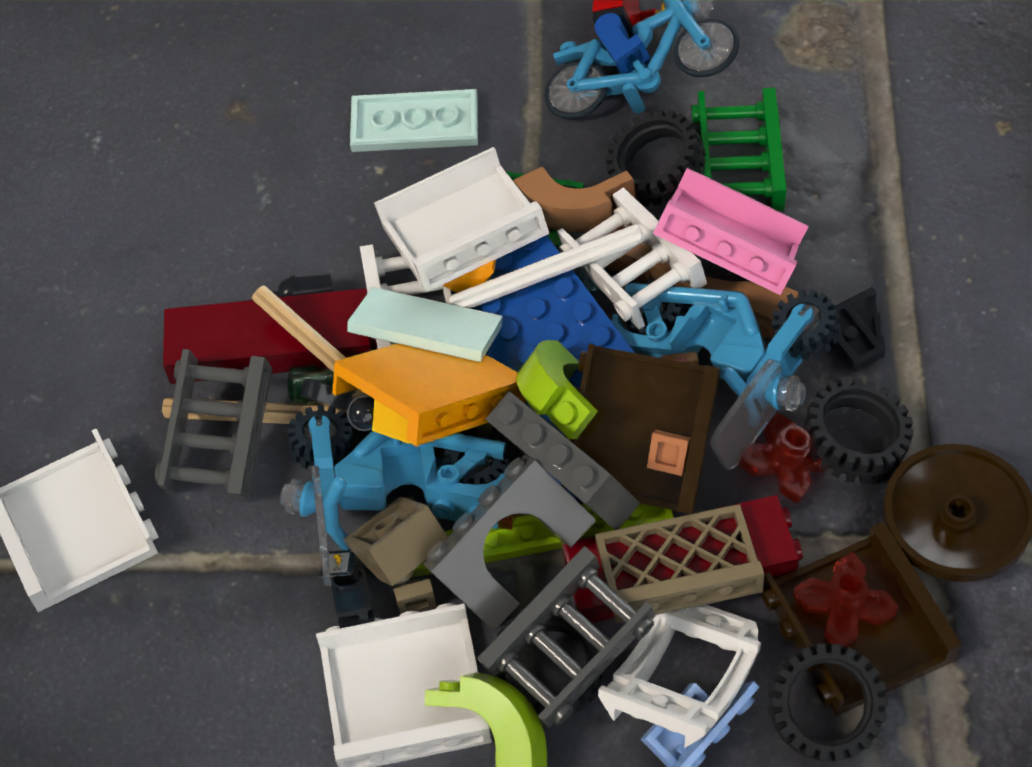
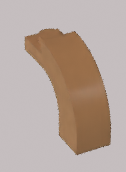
(570, 207)

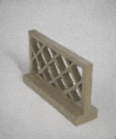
(692, 588)

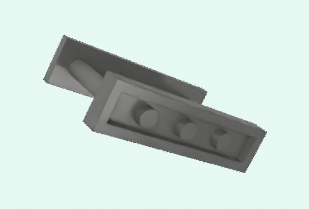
(242, 445)
(556, 600)

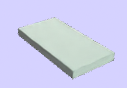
(414, 120)
(425, 324)

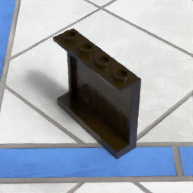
(632, 401)
(900, 649)

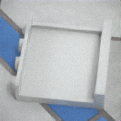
(460, 220)
(73, 524)
(379, 684)

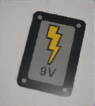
(340, 562)

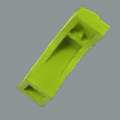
(549, 393)
(506, 710)

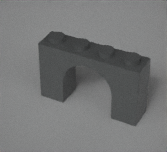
(563, 460)
(460, 559)

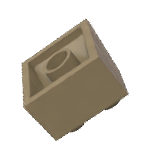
(396, 540)

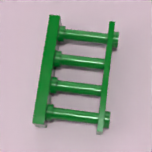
(766, 135)

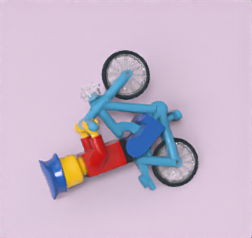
(625, 33)

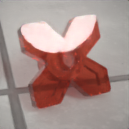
(784, 454)
(845, 600)

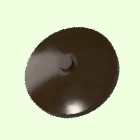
(959, 512)

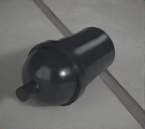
(304, 285)
(359, 411)

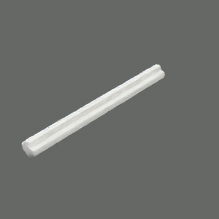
(549, 267)

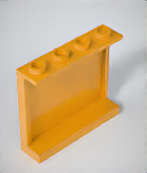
(428, 388)

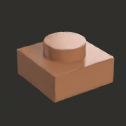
(668, 452)

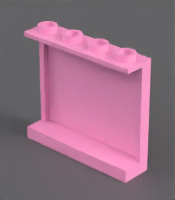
(732, 231)

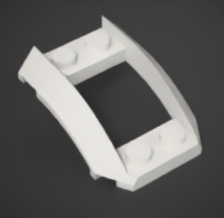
(678, 713)

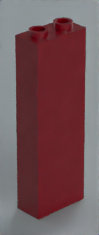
(234, 331)
(768, 530)

